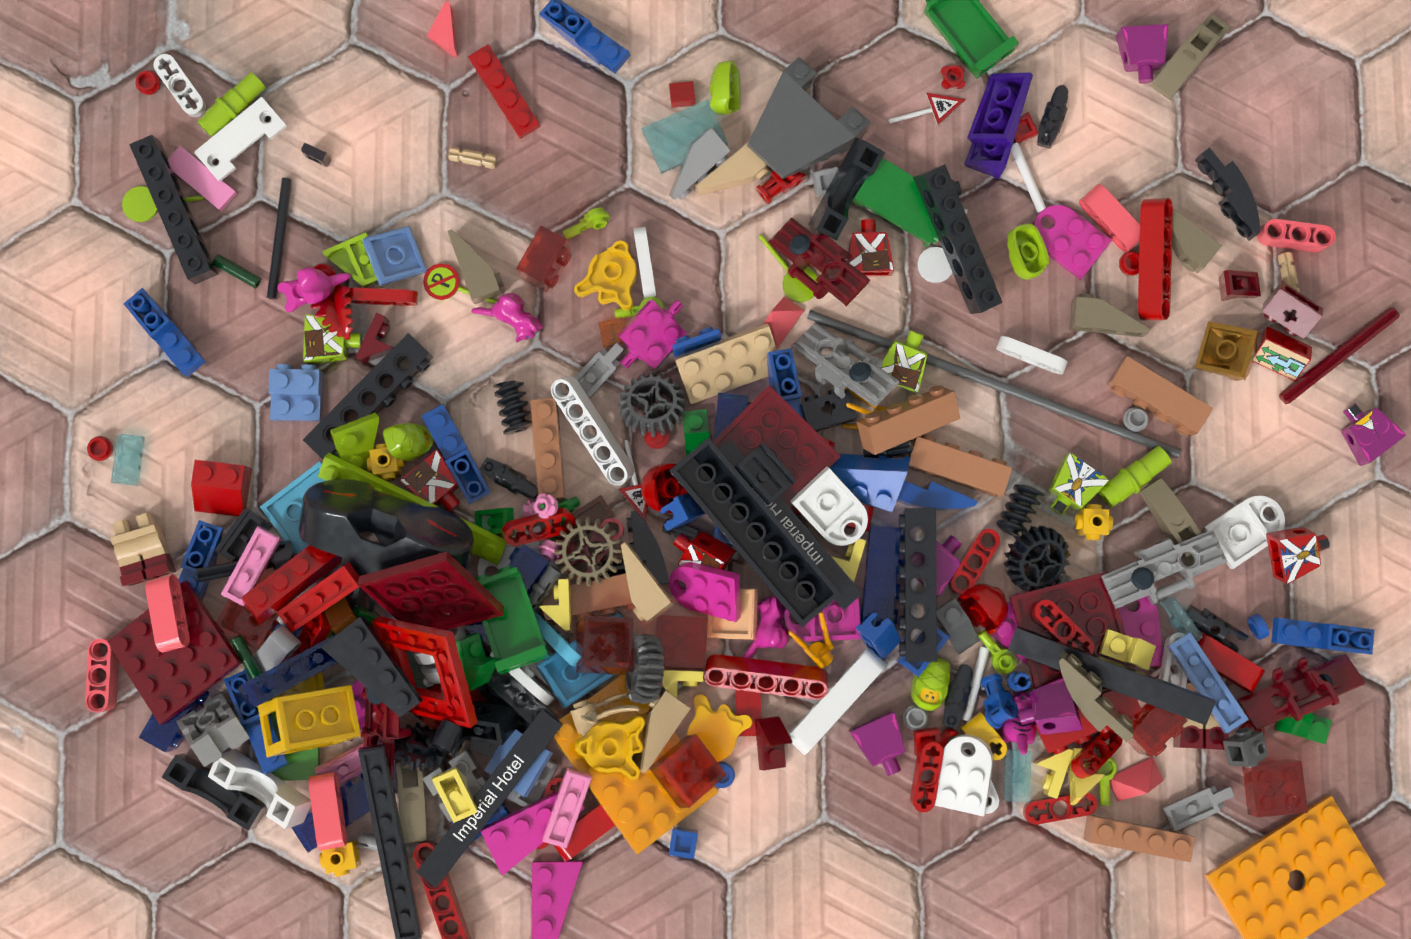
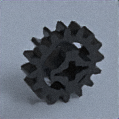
(418, 750)

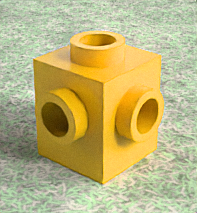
(386, 471)
(1085, 525)
(349, 859)

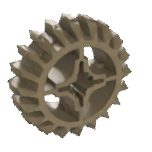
(581, 530)

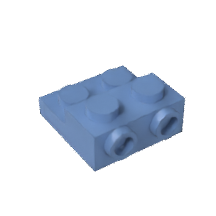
(296, 393)

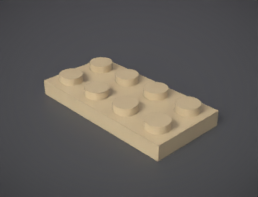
(726, 363)

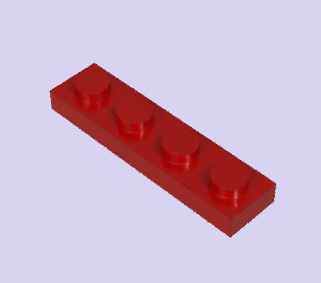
(504, 91)
(319, 597)

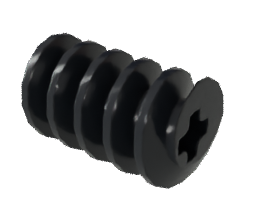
(512, 407)
(1019, 509)

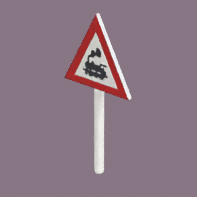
(940, 105)
(633, 493)

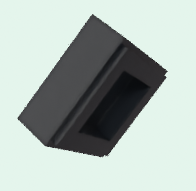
(316, 155)

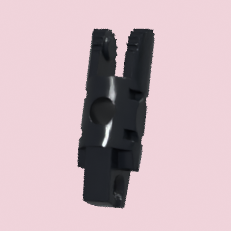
(1053, 117)
(508, 478)
(1206, 619)
(957, 697)

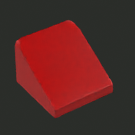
(682, 94)

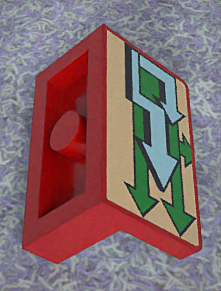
(1282, 354)

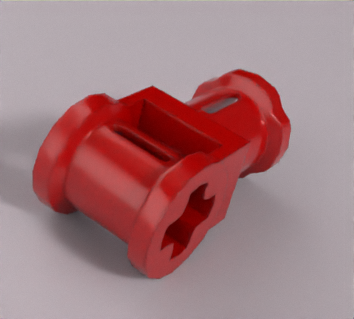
(777, 184)

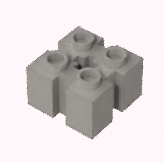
(212, 730)
(466, 764)

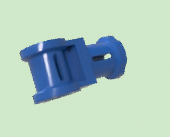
(998, 702)

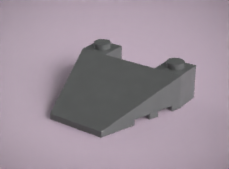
(798, 129)

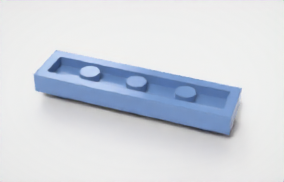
(1207, 682)

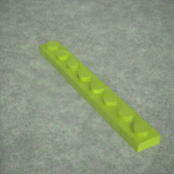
(485, 543)

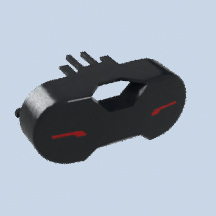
(341, 508)

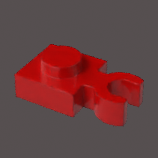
(921, 734)

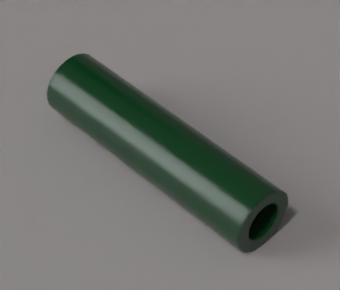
(236, 271)
(246, 656)

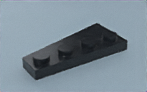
(370, 662)

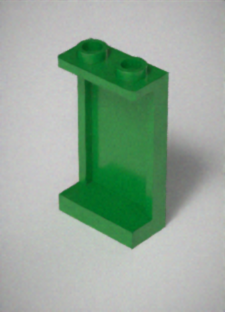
(971, 33)
(896, 198)
(516, 634)

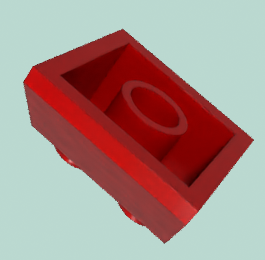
(220, 487)

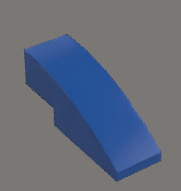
(934, 497)

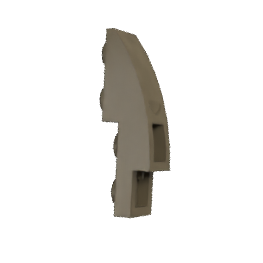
(1190, 56)
(1170, 515)
(1085, 692)
(411, 803)

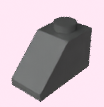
(956, 625)

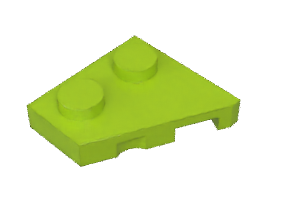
(353, 259)
(356, 439)

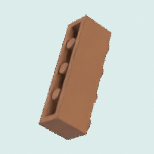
(1159, 396)
(908, 419)
(548, 448)
(959, 467)
(594, 598)
(1139, 838)

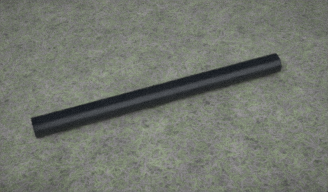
(279, 238)

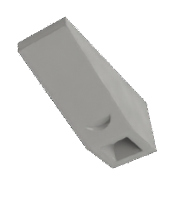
(699, 158)

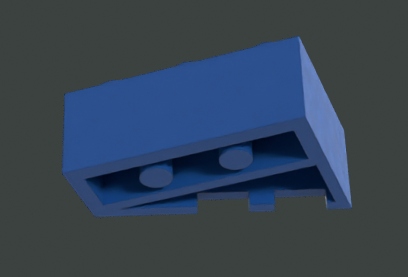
(872, 479)

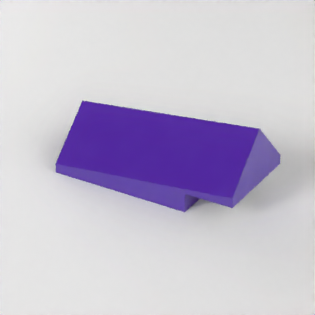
(997, 122)

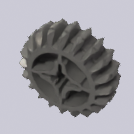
(636, 397)
(646, 678)

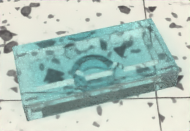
(127, 459)
(1178, 618)
(1017, 776)

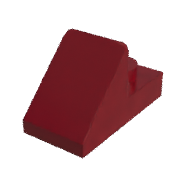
(1239, 285)
(372, 346)
(770, 738)

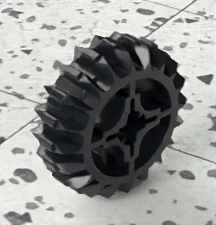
(1034, 552)

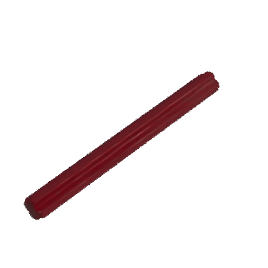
(1339, 355)

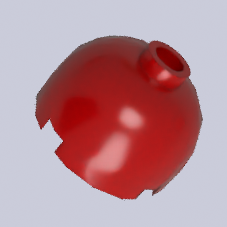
(660, 486)
(985, 606)

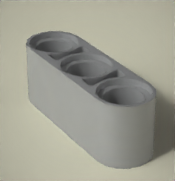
(277, 649)

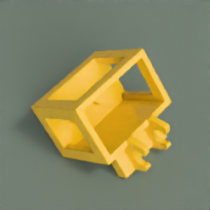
(310, 717)

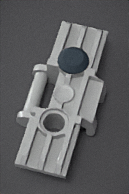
(863, 378)
(1160, 561)

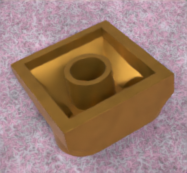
(1227, 350)

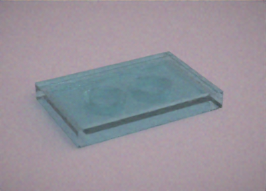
(672, 135)

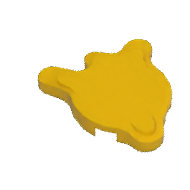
(611, 276)
(718, 728)
(611, 744)

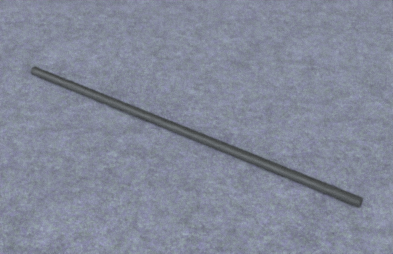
(1001, 386)

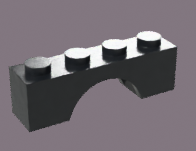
(856, 167)
(193, 777)

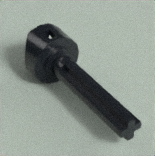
(279, 558)

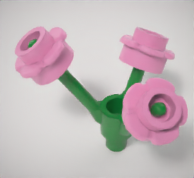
(547, 506)

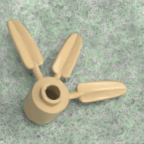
(586, 714)

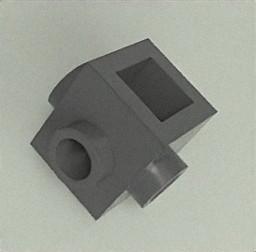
(1245, 748)

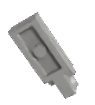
(599, 370)
(1196, 806)

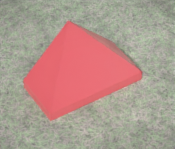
(443, 30)
(782, 319)
(1136, 780)

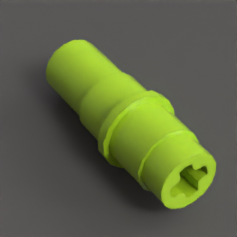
(231, 104)
(1134, 477)

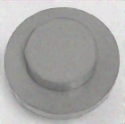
(1135, 419)
(915, 717)

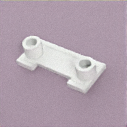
(238, 137)

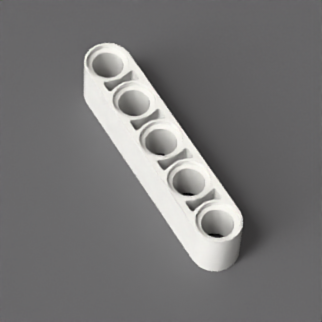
(592, 417)
(837, 701)

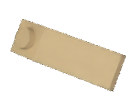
(737, 170)
(644, 589)
(661, 723)

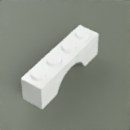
(284, 803)

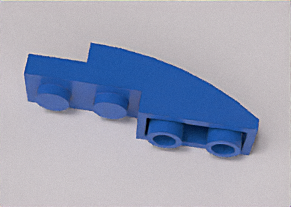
(584, 36)
(165, 332)
(784, 377)
(456, 454)
(201, 554)
(1322, 636)
(252, 724)

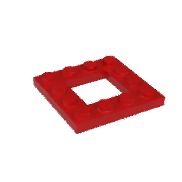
(455, 701)

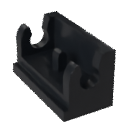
(240, 533)

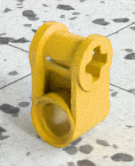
(980, 727)

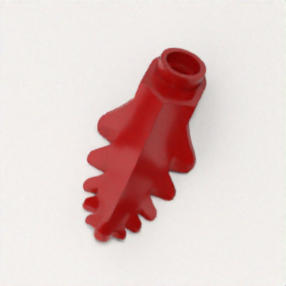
(334, 307)

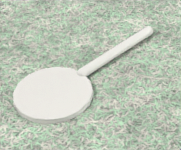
(934, 265)

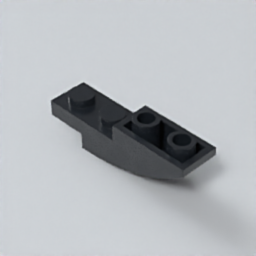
(1238, 200)
(647, 547)

